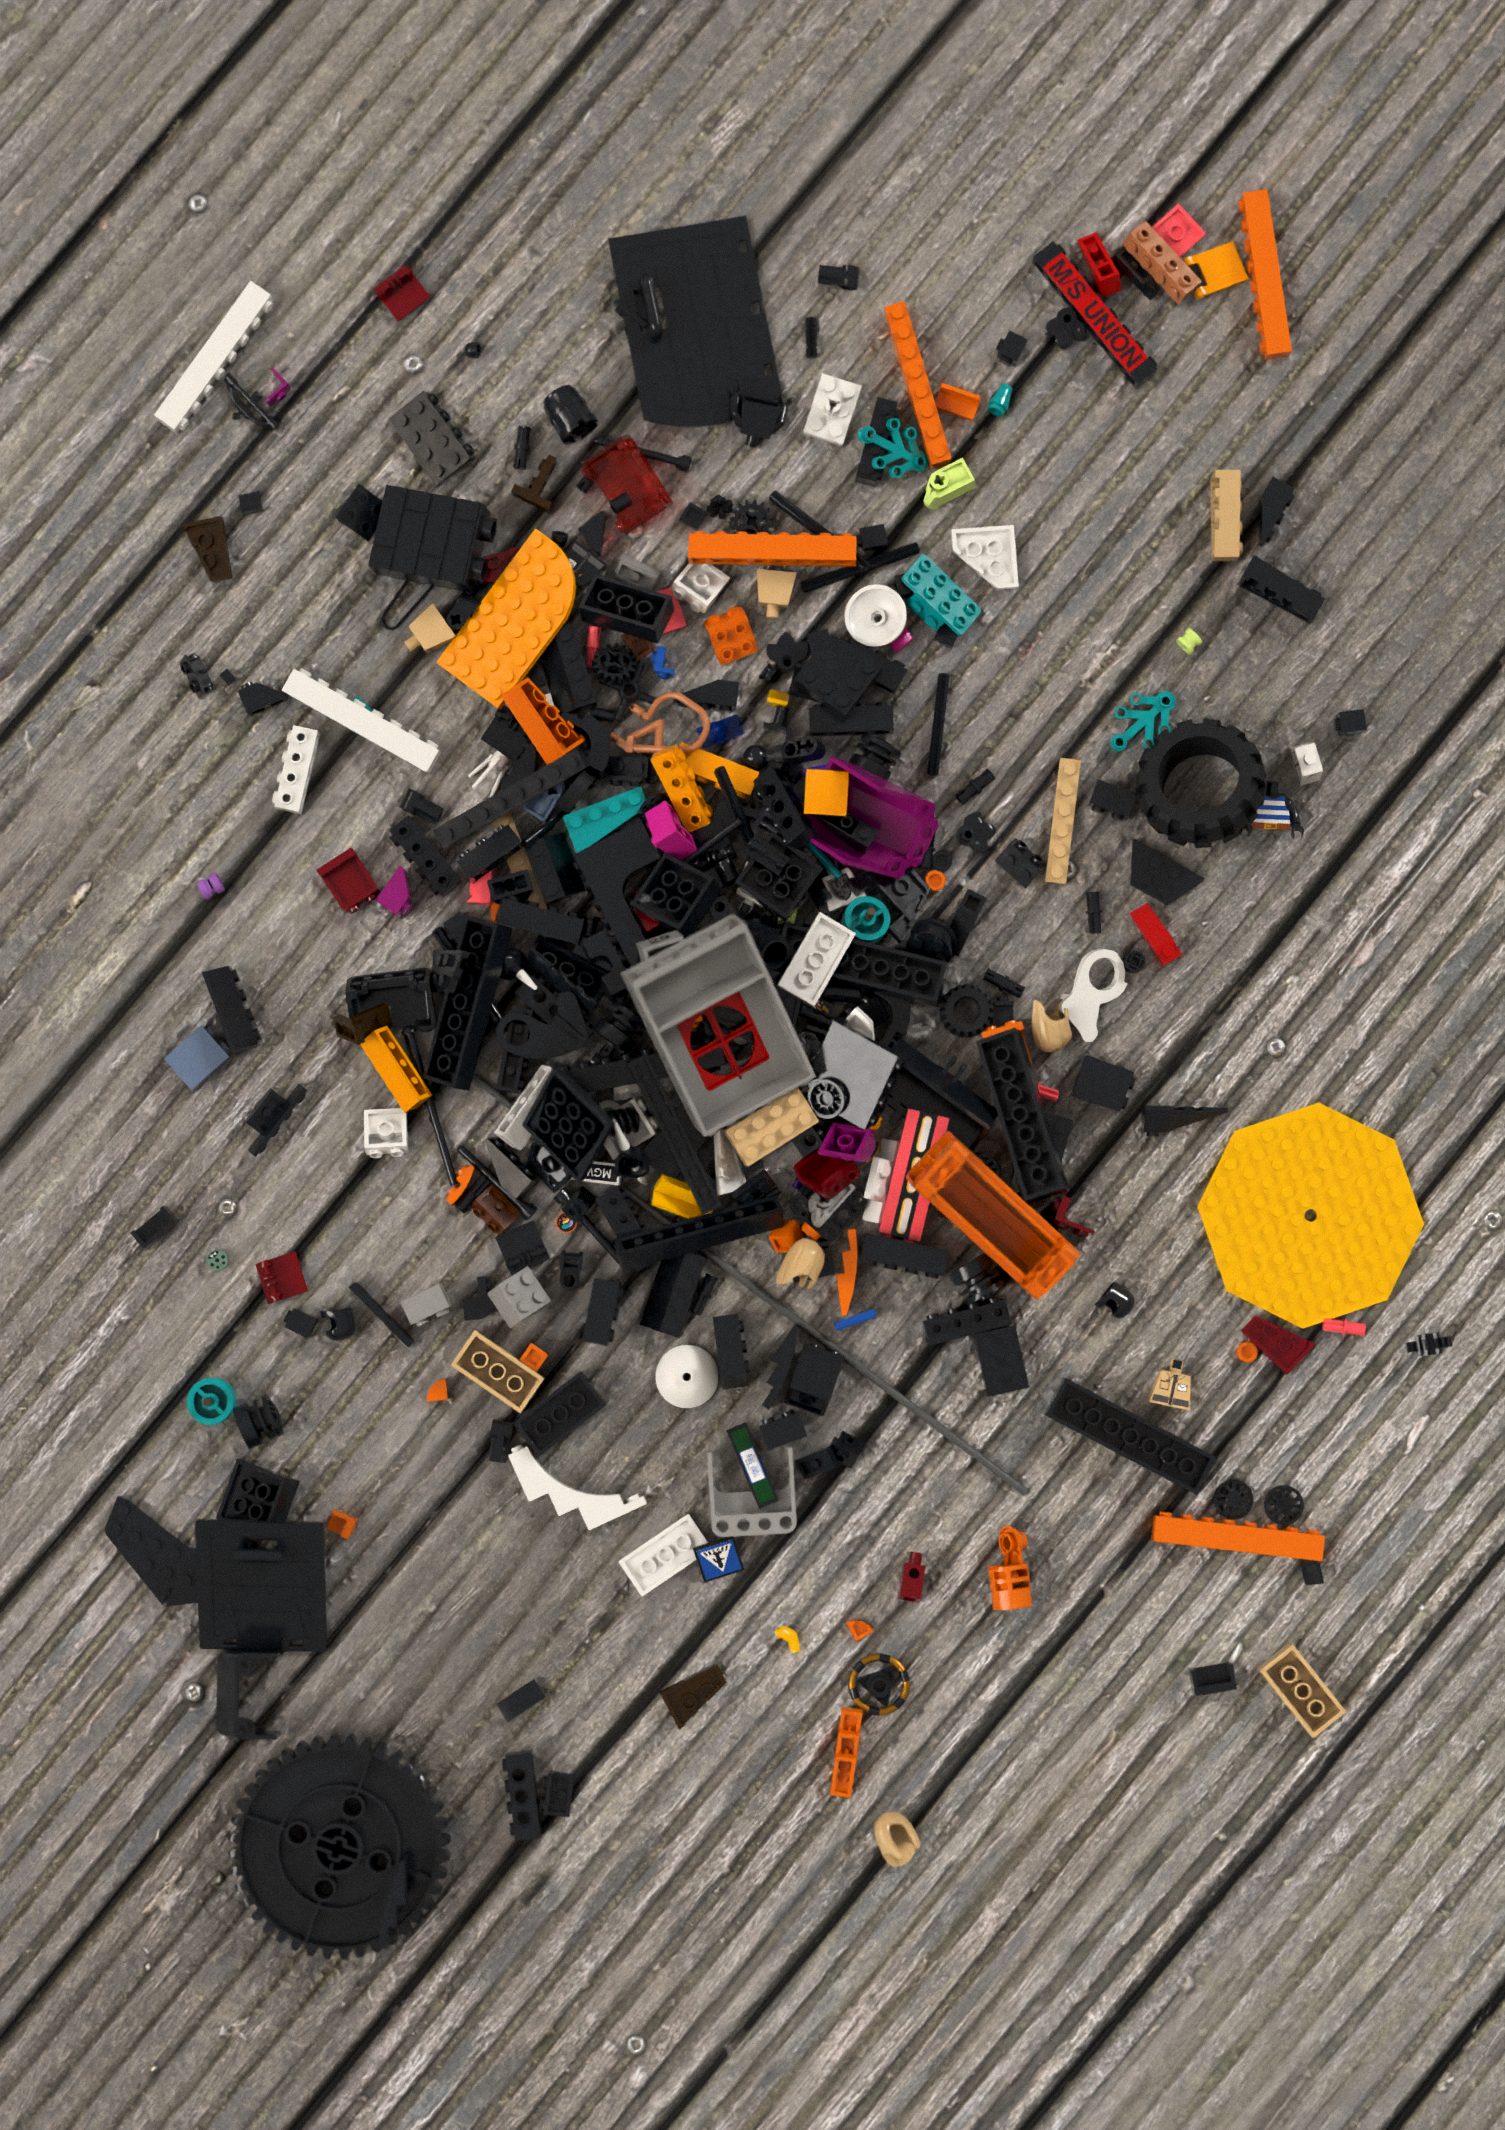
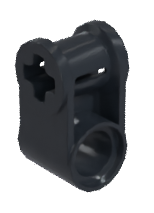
(462, 610)
(570, 1268)

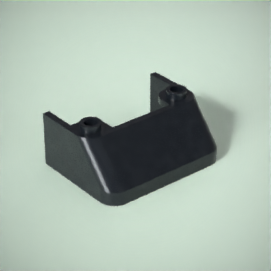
(229, 1667)

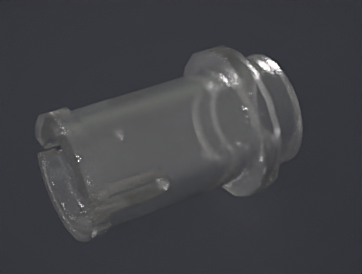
(1321, 924)

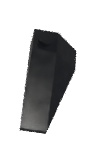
(1166, 1118)

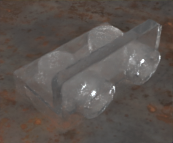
(917, 1032)
(781, 1157)

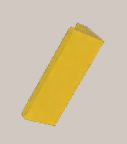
(675, 1197)

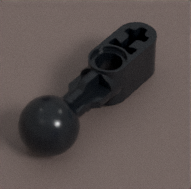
(757, 757)

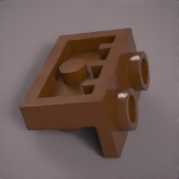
(495, 1210)

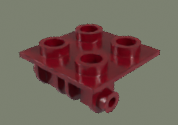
(401, 292)
(281, 1277)

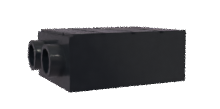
(432, 539)

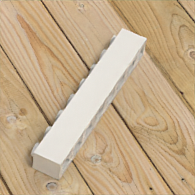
(214, 357)
(360, 720)

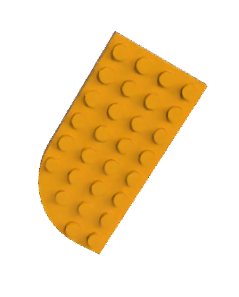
(514, 621)

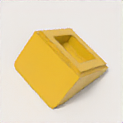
(778, 698)

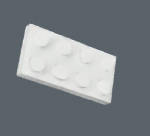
(816, 959)
(663, 1555)

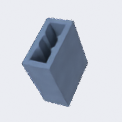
(198, 1057)

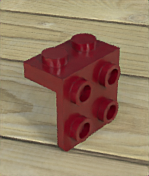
(1059, 1210)

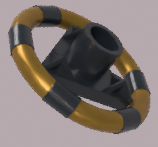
(879, 1684)

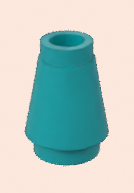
(1000, 401)

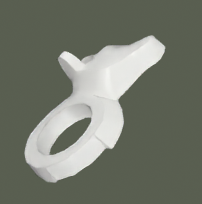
(1085, 999)

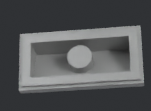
(636, 573)

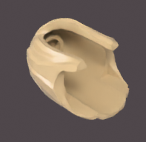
(1050, 1031)
(802, 1260)
(895, 1838)

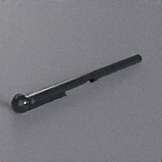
(408, 1032)

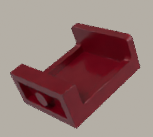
(349, 881)
(825, 1174)

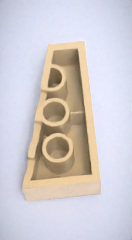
(1225, 515)

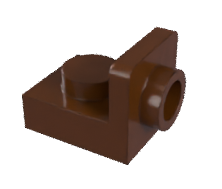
(639, 646)

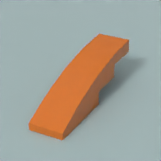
(847, 1279)
(846, 1752)

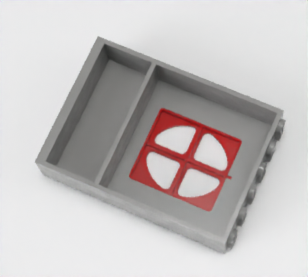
(692, 979)

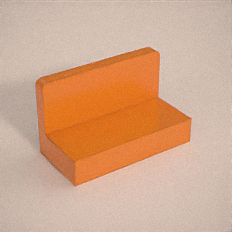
(957, 402)

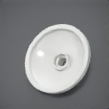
(866, 606)
(687, 1360)

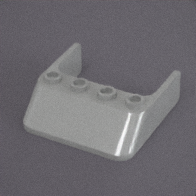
(738, 1512)

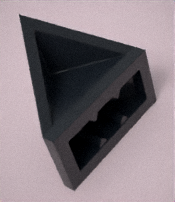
(514, 884)

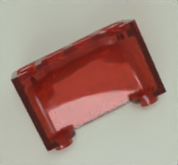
(625, 469)

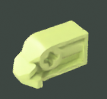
(955, 481)

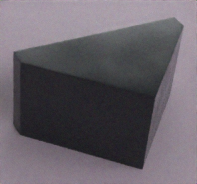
(593, 532)

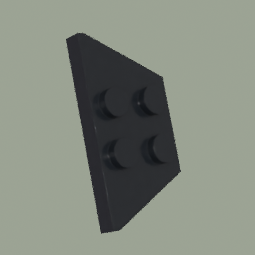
(1159, 875)
(447, 970)

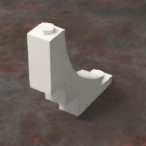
(594, 1508)

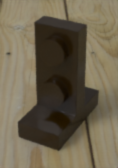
(537, 486)
(363, 1023)

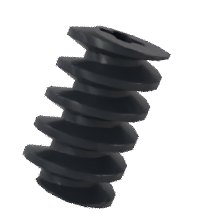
(627, 1119)

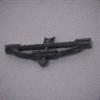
(243, 409)
(545, 828)

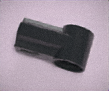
(845, 276)
(417, 805)
(501, 1436)

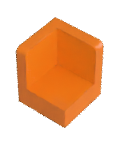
(784, 1237)
(534, 1357)
(342, 1523)

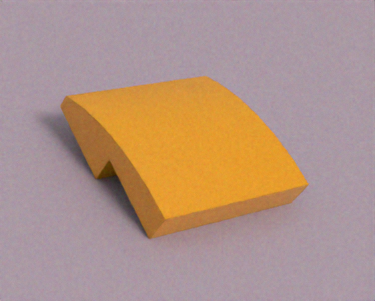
(826, 792)

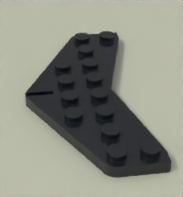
(153, 1553)

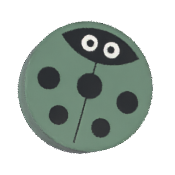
(217, 1260)

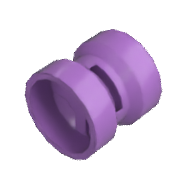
(206, 888)

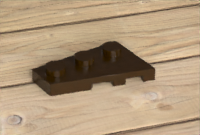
(211, 545)
(691, 1693)

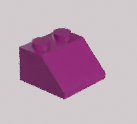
(397, 894)
(848, 1143)

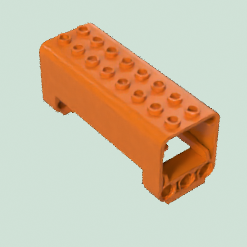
(992, 1215)

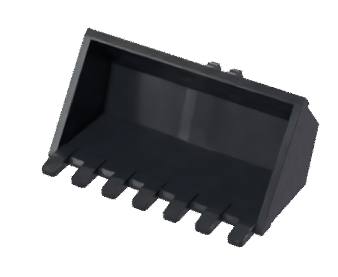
(934, 1090)

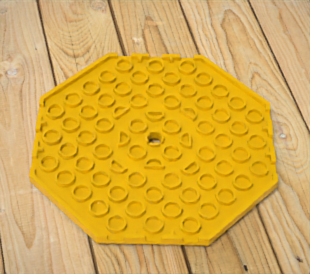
(1260, 1226)

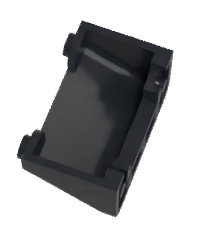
(405, 992)

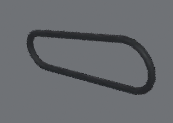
(407, 614)

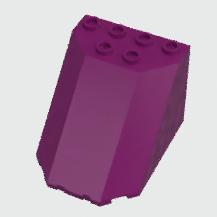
(902, 818)

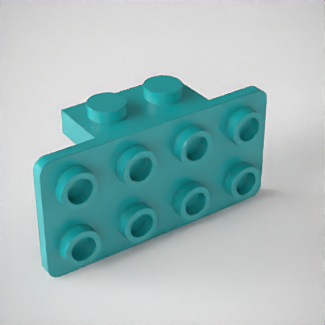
(938, 597)

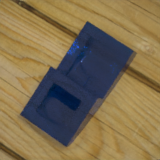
(723, 731)

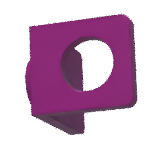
(281, 392)

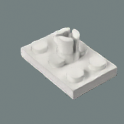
(832, 409)

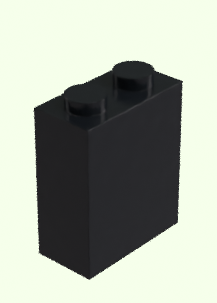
(1103, 1084)

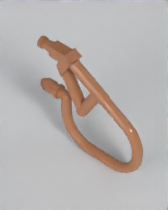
(631, 746)

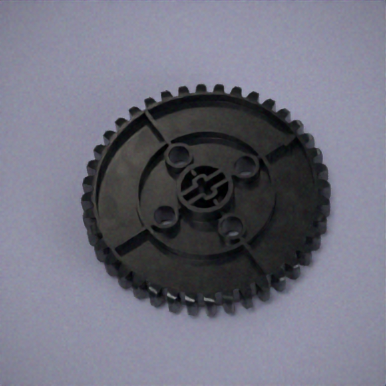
(313, 1793)

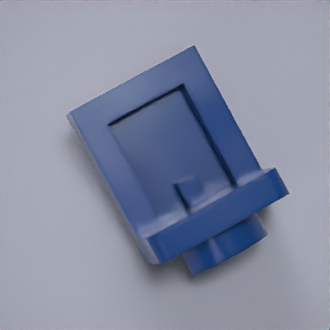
(658, 660)

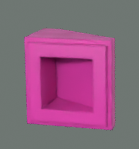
(902, 641)

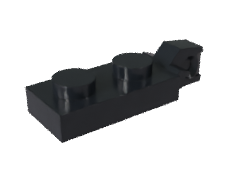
(1136, 273)

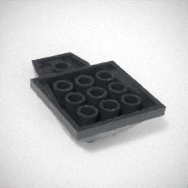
(566, 1130)

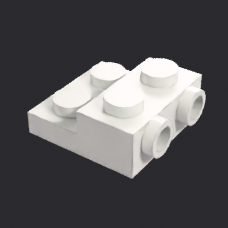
(699, 585)
(385, 1132)

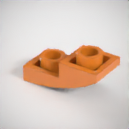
(465, 1177)

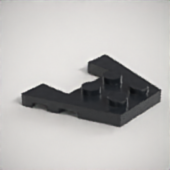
(903, 894)

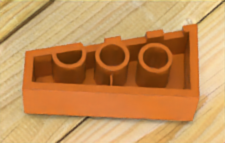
(541, 721)

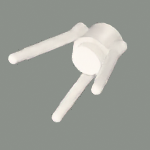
(495, 762)

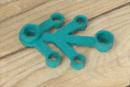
(896, 448)
(1146, 718)

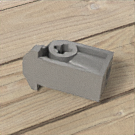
(822, 1211)

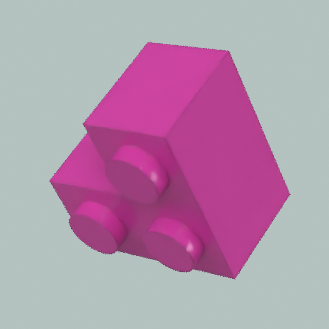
(668, 832)

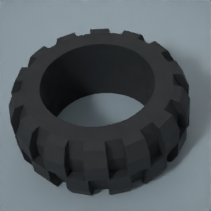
(1190, 741)

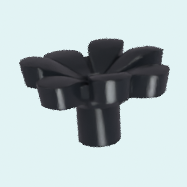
(719, 506)

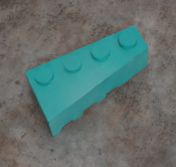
(603, 818)

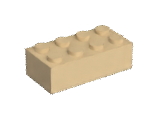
(770, 1126)
(498, 1371)
(1301, 1690)

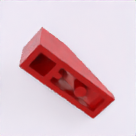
(1100, 265)
(1155, 935)

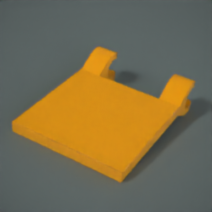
(1219, 267)

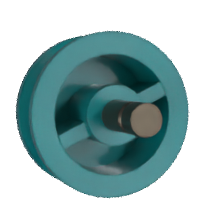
(867, 918)
(211, 1401)

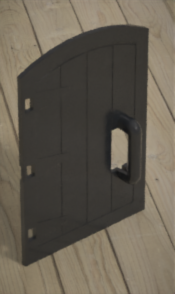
(709, 317)

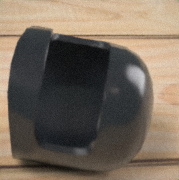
(1121, 1296)
(341, 1324)

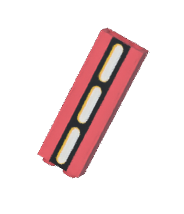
(905, 1206)

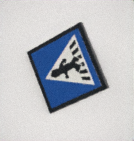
(718, 1558)

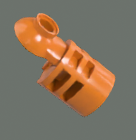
(1010, 1580)

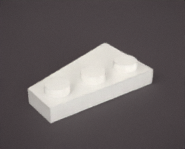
(727, 1165)

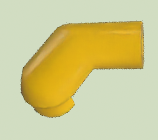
(790, 1636)

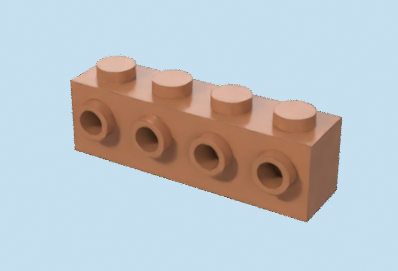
(1161, 262)

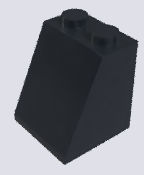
(814, 1379)

